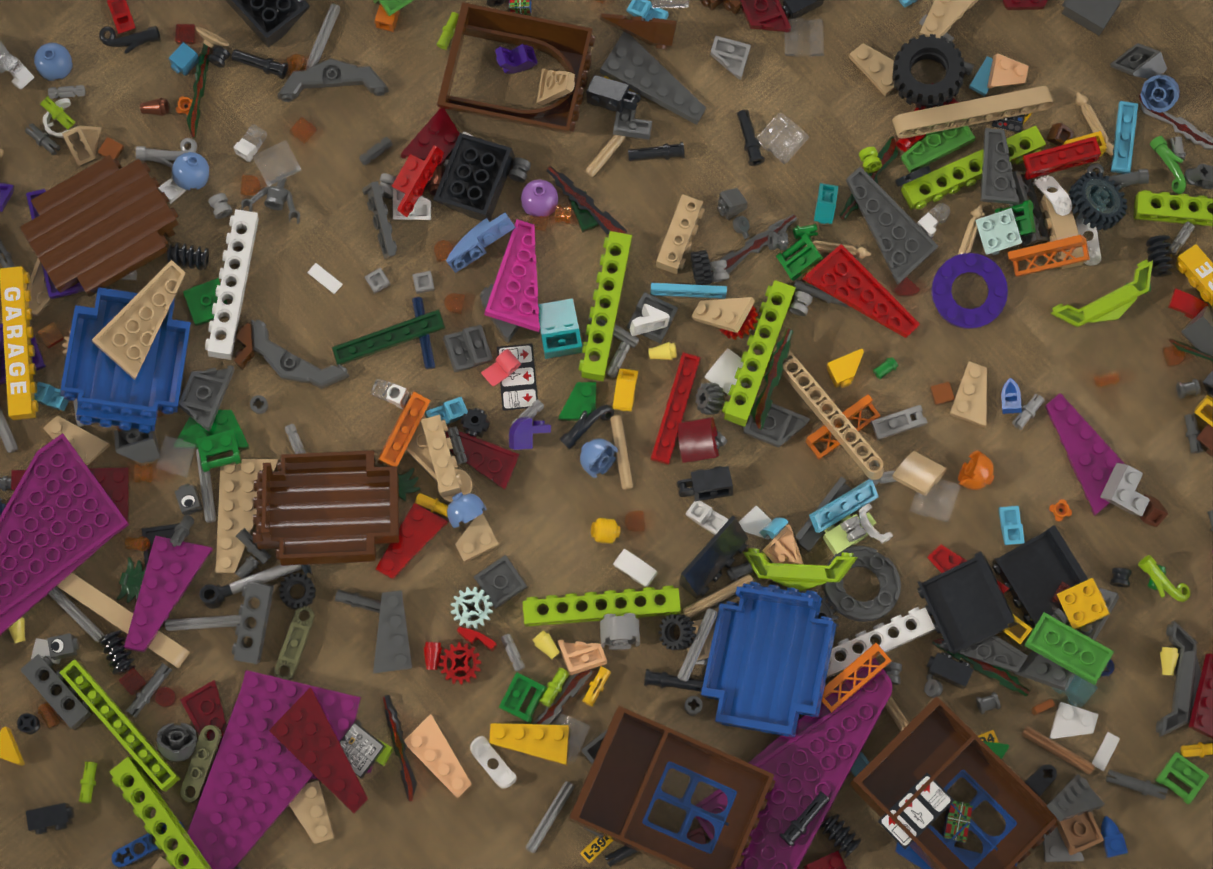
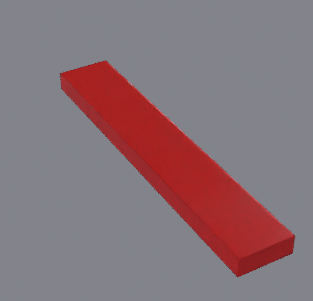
(675, 408)

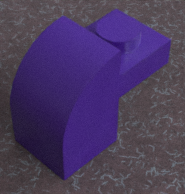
(516, 60)
(522, 432)

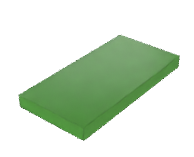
(1069, 648)

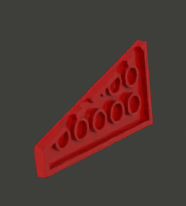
(854, 285)

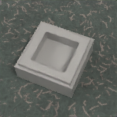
(377, 280)
(423, 282)

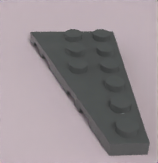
(896, 234)

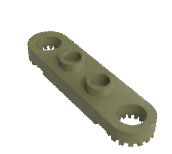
(294, 643)
(201, 763)

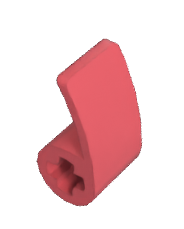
(504, 366)

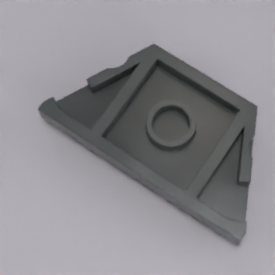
(204, 394)
(778, 427)

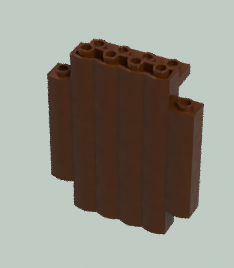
(100, 225)
(326, 507)

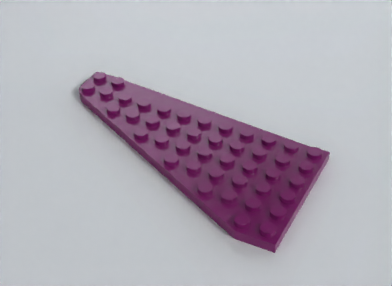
(51, 527)
(804, 766)
(254, 771)

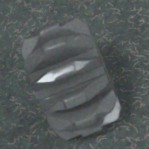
(710, 398)

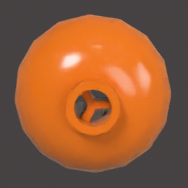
(977, 472)

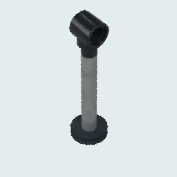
(237, 586)

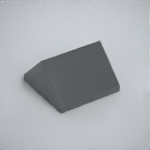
(1200, 331)

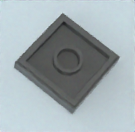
(500, 581)

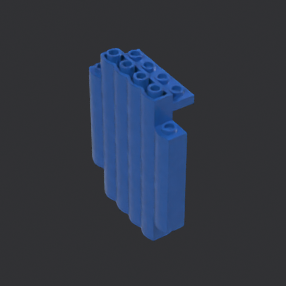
(103, 388)
(769, 659)

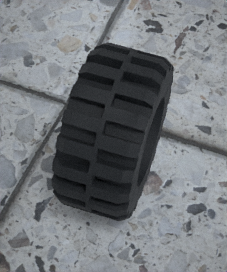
(933, 49)

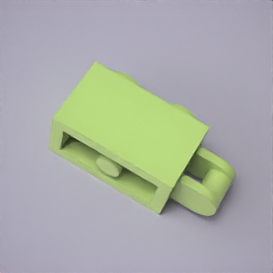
(837, 538)

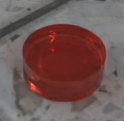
(165, 697)

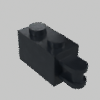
(611, 94)
(707, 484)

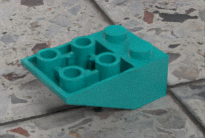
(559, 329)

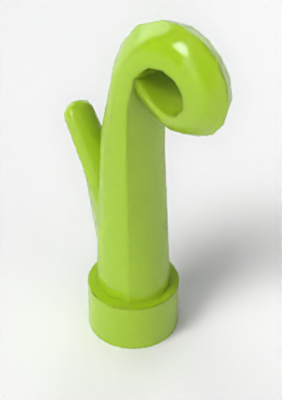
(1162, 583)

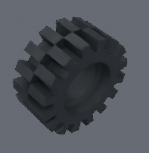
(701, 267)
(293, 580)
(686, 632)

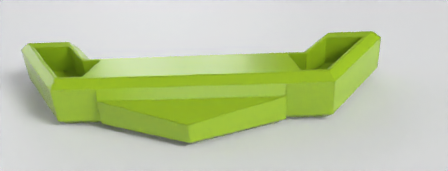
(1111, 305)
(799, 575)

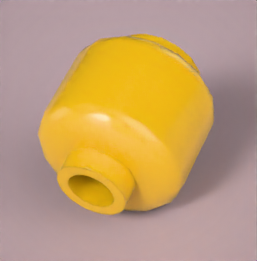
(605, 530)

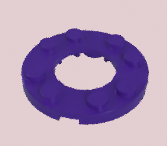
(960, 316)

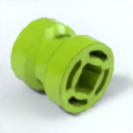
(870, 160)

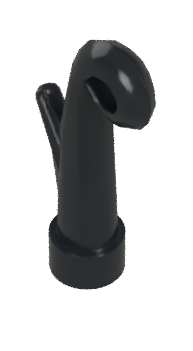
(132, 41)
(585, 423)

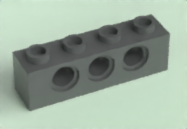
(263, 593)
(33, 671)

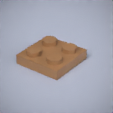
(1079, 832)

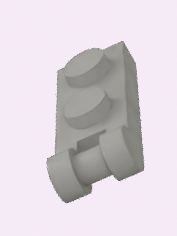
(898, 422)

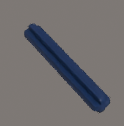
(425, 340)

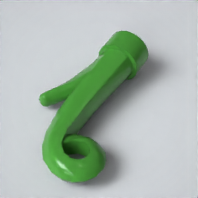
(1171, 160)

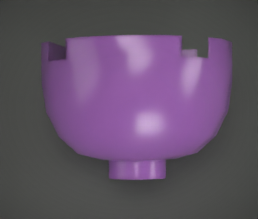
(539, 198)

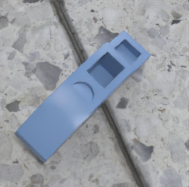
(474, 242)

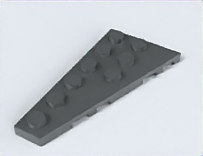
(646, 76)
(1051, 674)

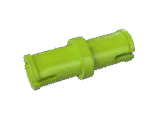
(448, 31)
(57, 113)
(554, 687)
(88, 782)

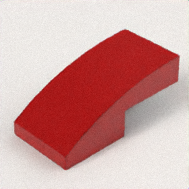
(121, 15)
(1186, 303)
(472, 636)

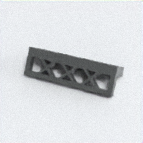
(1022, 190)
(807, 536)

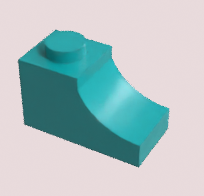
(826, 203)

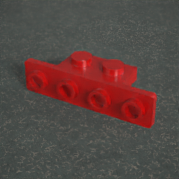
(414, 178)

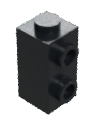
(797, 8)
(949, 670)
(49, 817)

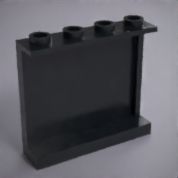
(1036, 571)
(966, 604)

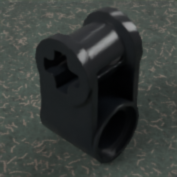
(1038, 782)

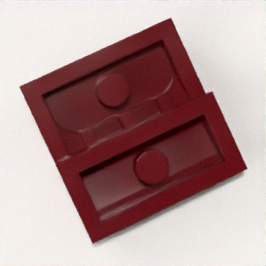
(697, 439)

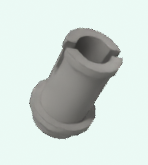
(1177, 147)

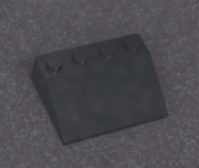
(269, 18)
(474, 177)
(713, 558)

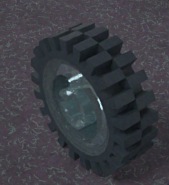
(1097, 201)

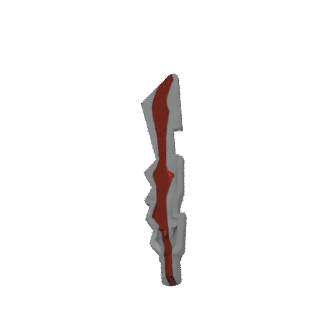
(1181, 126)

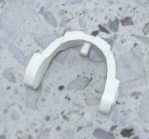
(64, 103)
(869, 528)

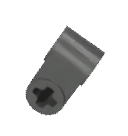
(1200, 176)

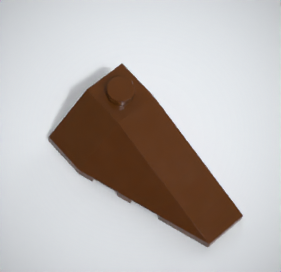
(654, 32)

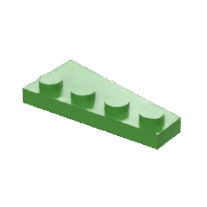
(936, 146)

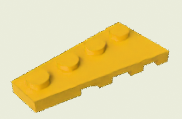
(536, 740)

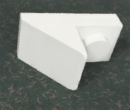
(652, 320)

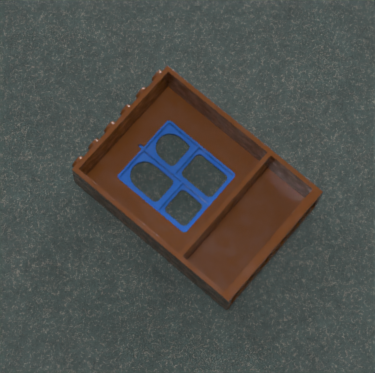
(947, 750)
(629, 780)

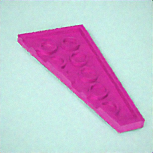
(516, 285)

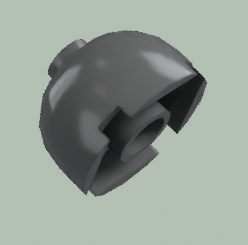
(176, 741)

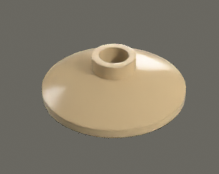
(210, 38)

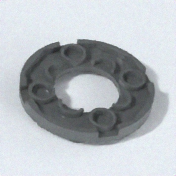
(889, 587)

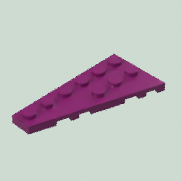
(1085, 449)
(163, 585)

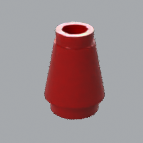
(432, 655)

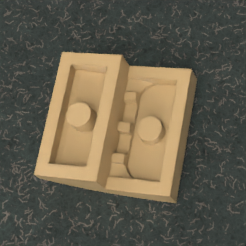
(919, 473)

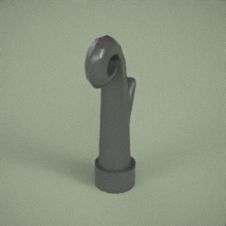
(1123, 180)

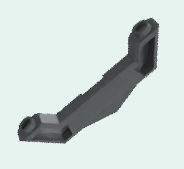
(331, 74)
(290, 366)
(1186, 681)

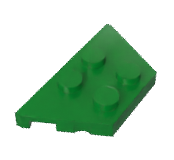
(224, 421)

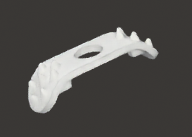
(1060, 200)
(1093, 245)
(483, 752)

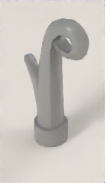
(163, 156)

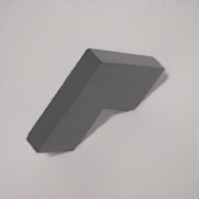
(628, 126)

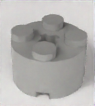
(619, 631)

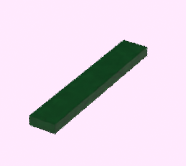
(388, 337)

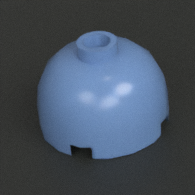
(53, 61)
(1160, 93)
(190, 171)
(597, 456)
(464, 508)

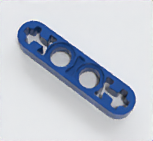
(149, 848)

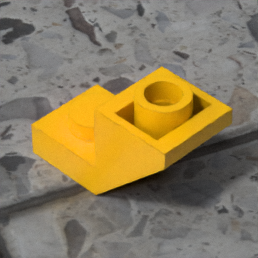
(625, 389)

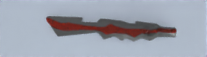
(756, 243)
(571, 688)

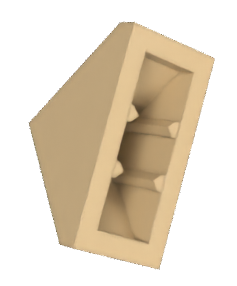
(83, 142)

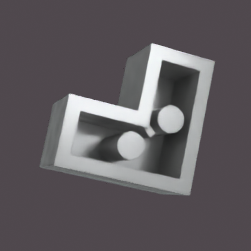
(1121, 490)

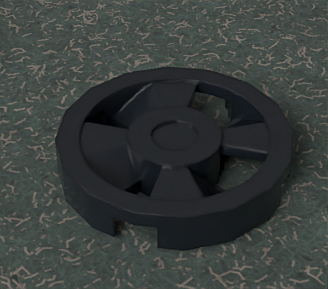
(912, 176)

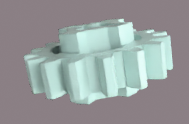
(467, 614)

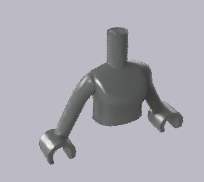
(275, 199)

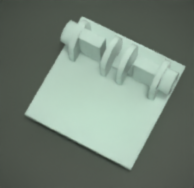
(998, 231)

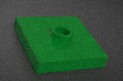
(201, 301)

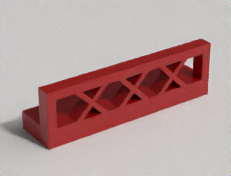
(1061, 158)

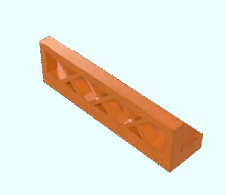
(1052, 248)
(852, 411)
(404, 429)
(851, 670)

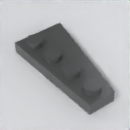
(997, 175)
(380, 221)
(392, 637)
(997, 653)
(1074, 799)

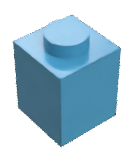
(183, 59)

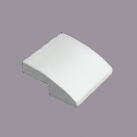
(725, 369)

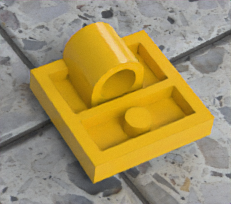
(1083, 604)

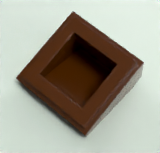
(1059, 134)

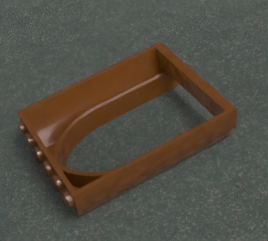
(560, 40)

